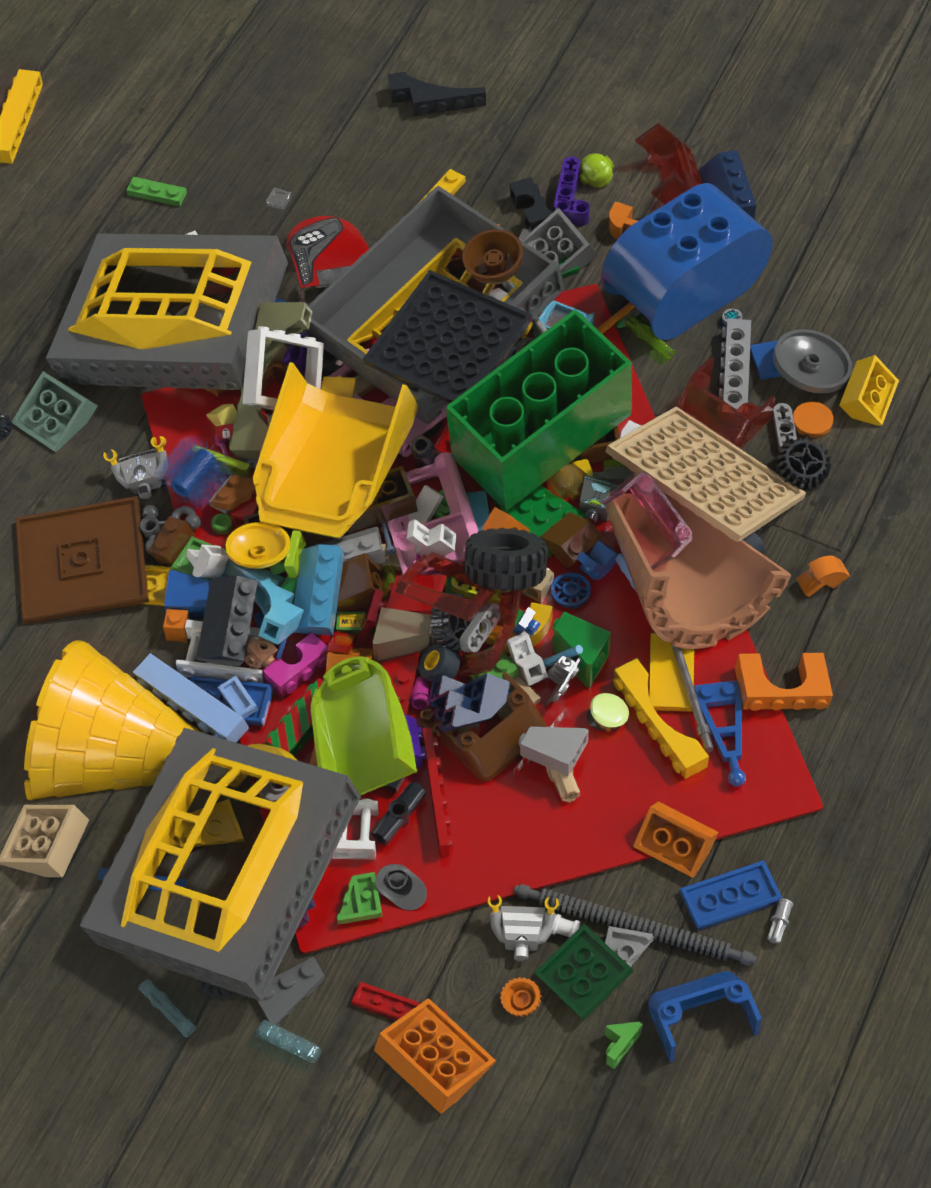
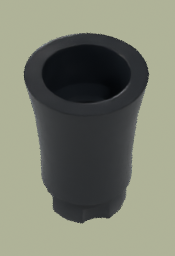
(424, 451)

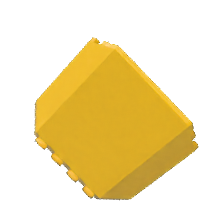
(326, 456)

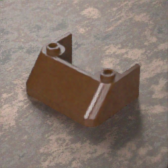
(500, 746)

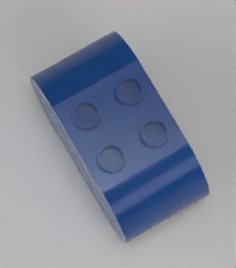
(687, 259)

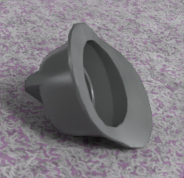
(401, 886)

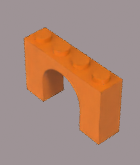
(761, 694)

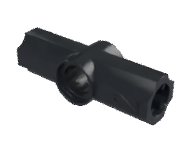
(405, 803)

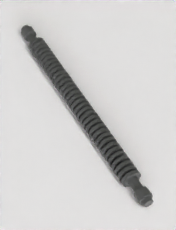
(745, 957)

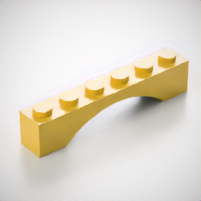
(685, 752)

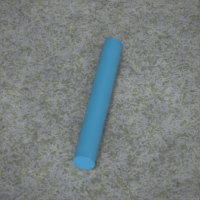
(568, 653)

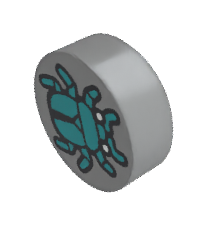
(731, 314)

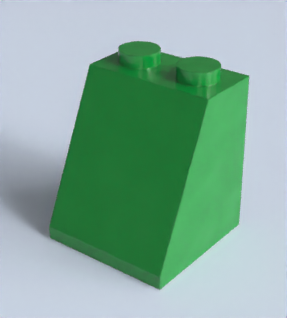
(595, 641)

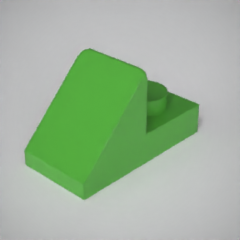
(623, 1038)

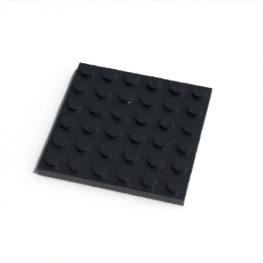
(447, 337)

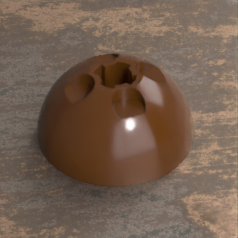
(493, 256)

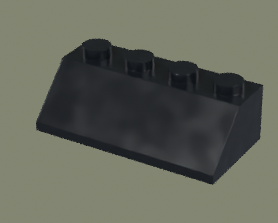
(226, 620)

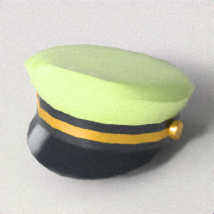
(607, 712)

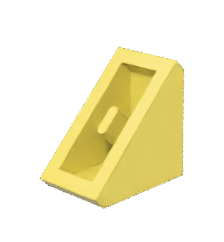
(223, 415)

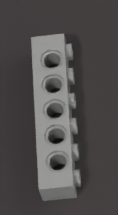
(736, 362)

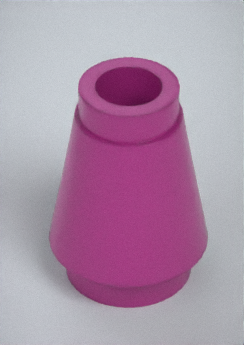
(420, 694)

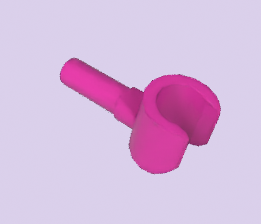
(221, 443)

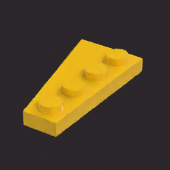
(219, 828)

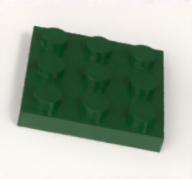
(583, 972)

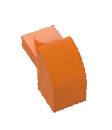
(620, 219)
(822, 572)

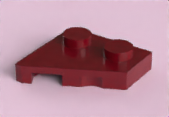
(370, 618)

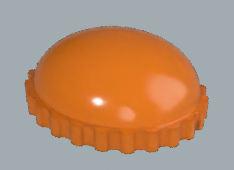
(520, 997)

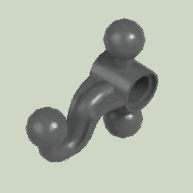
(151, 526)

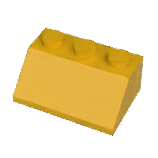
(869, 391)

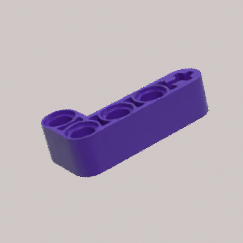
(575, 210)

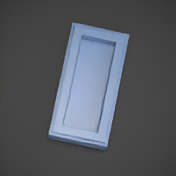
(238, 697)

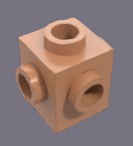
(259, 653)

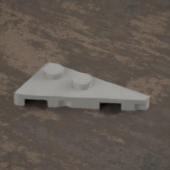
(628, 943)

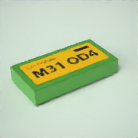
(350, 622)

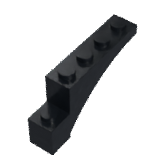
(431, 98)

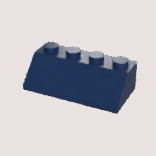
(728, 175)

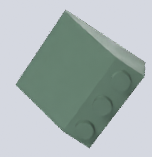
(53, 412)

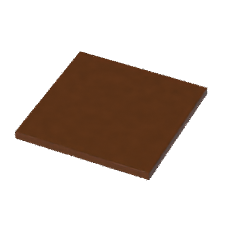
(81, 560)

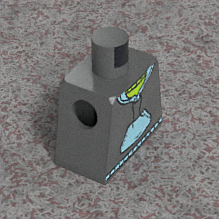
(592, 495)

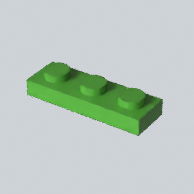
(156, 191)

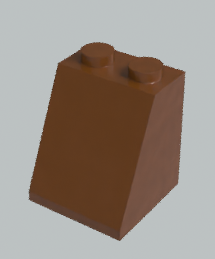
(358, 583)

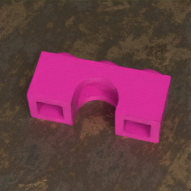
(286, 676)

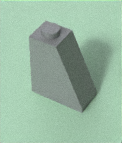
(554, 746)

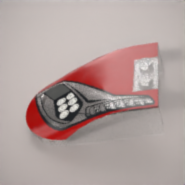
(322, 251)

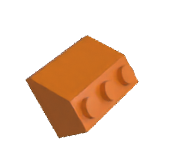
(675, 839)

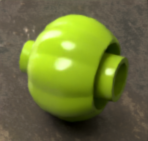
(596, 170)

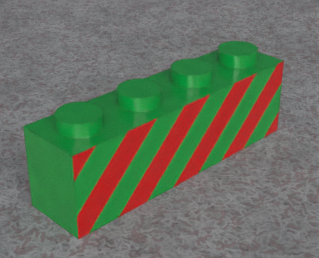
(296, 727)

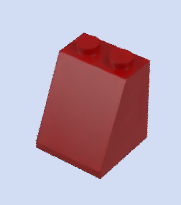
(402, 602)

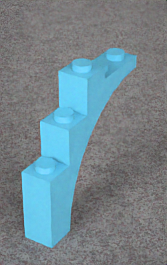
(280, 615)

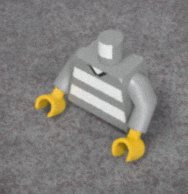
(522, 927)

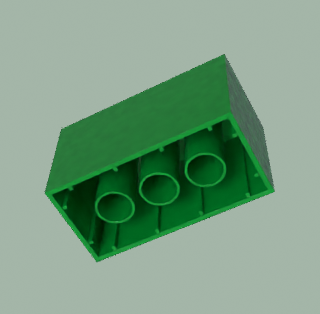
(540, 409)

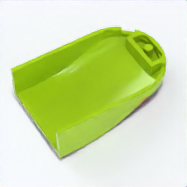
(361, 725)

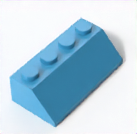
(319, 588)

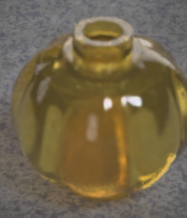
(567, 482)

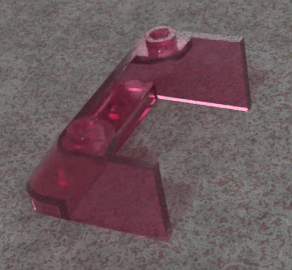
(659, 510)

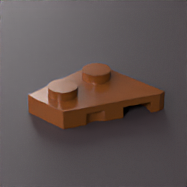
(234, 492)

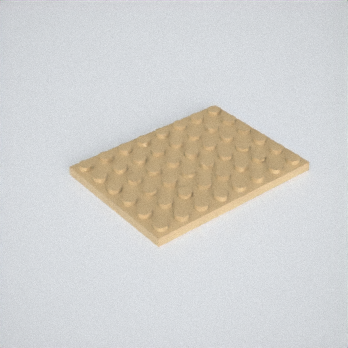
(706, 473)

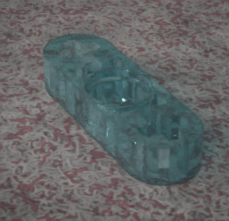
(288, 1041)

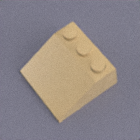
(44, 839)

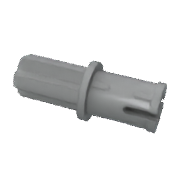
(780, 921)

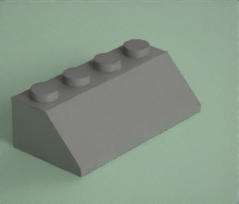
(361, 542)

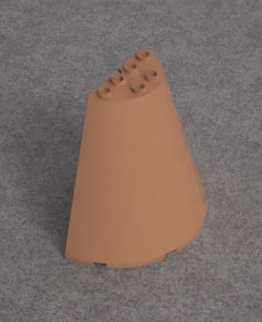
(707, 589)

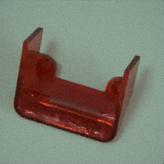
(674, 161)
(731, 423)

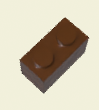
(171, 541)

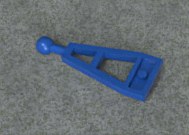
(717, 695)

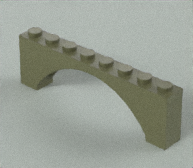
(250, 425)

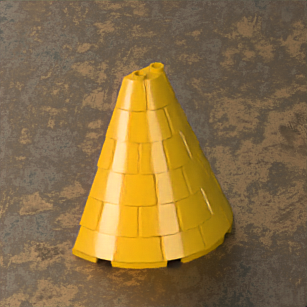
(96, 729)

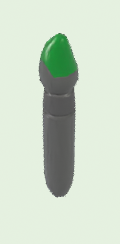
(635, 312)

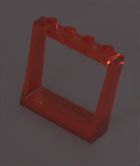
(454, 605)

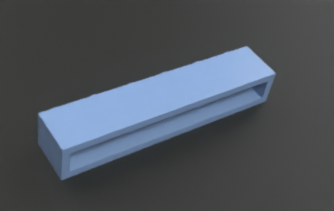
(190, 700)

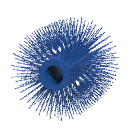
(193, 472)

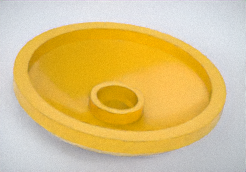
(257, 545)

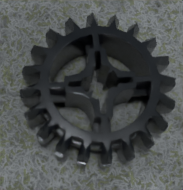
(813, 458)
(448, 628)

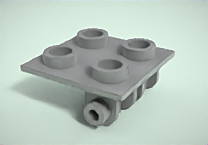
(561, 673)

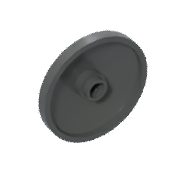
(812, 361)

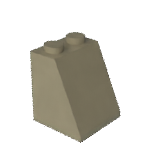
(401, 634)

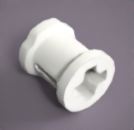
(564, 926)

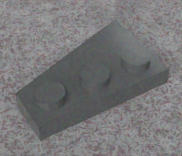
(289, 989)

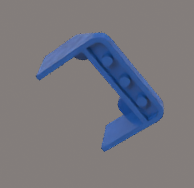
(668, 1004)

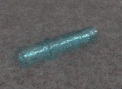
(169, 1010)

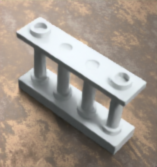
(190, 668)
(364, 847)

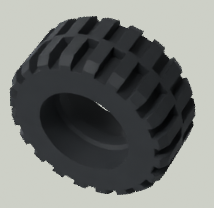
(505, 559)

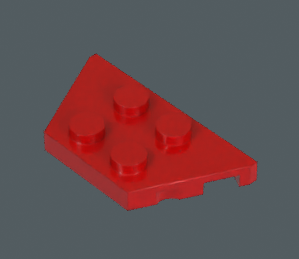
(403, 676)

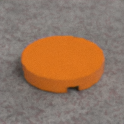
(813, 419)

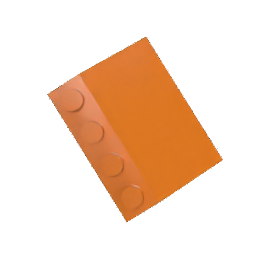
(433, 1055)

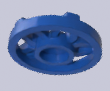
(570, 590)

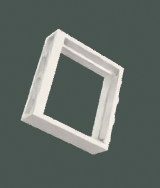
(255, 361)

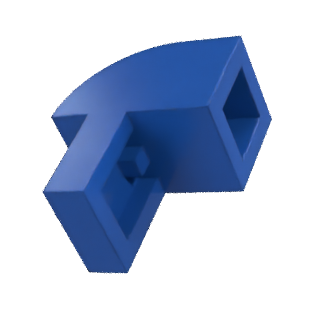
(598, 561)

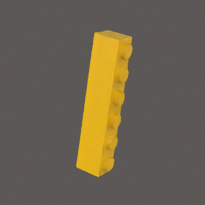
(17, 112)

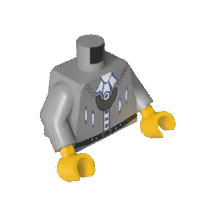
(139, 470)

